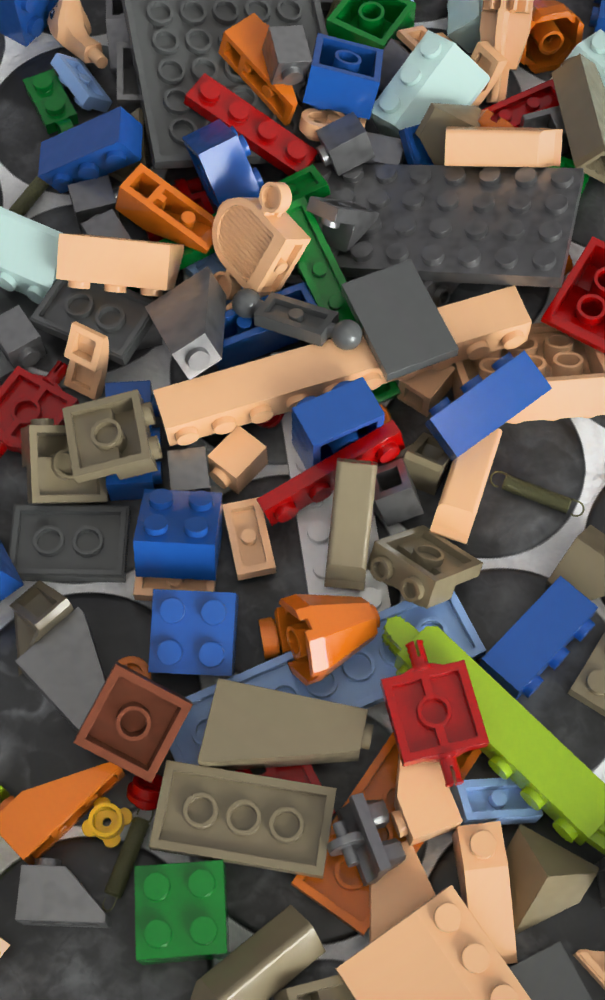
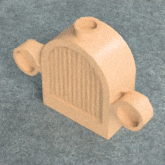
(257, 241)

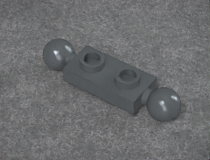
(297, 319)

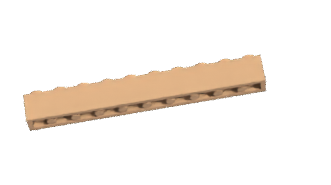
(280, 381)

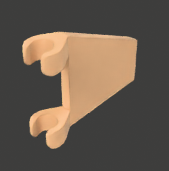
(398, 893)

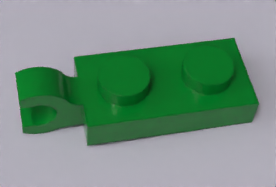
(51, 102)

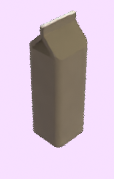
(350, 524)
(263, 961)

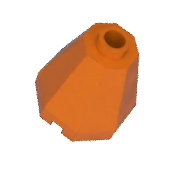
(552, 36)
(323, 632)

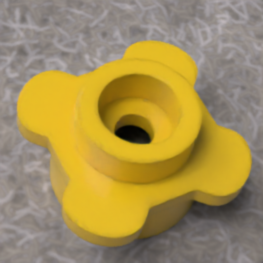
(103, 810)

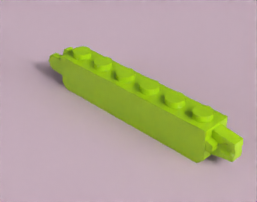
(518, 743)

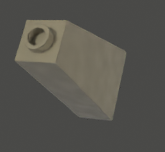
(583, 113)
(279, 729)

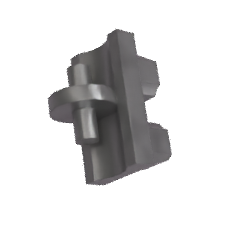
(360, 839)

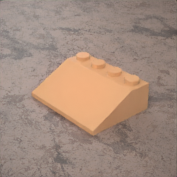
(568, 366)
(432, 956)

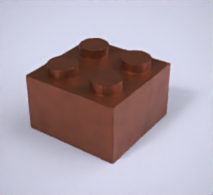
(133, 722)

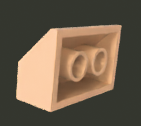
(118, 263)

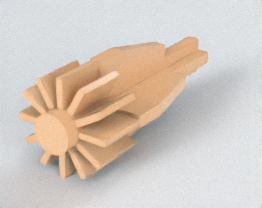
(506, 28)

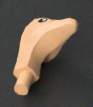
(73, 29)

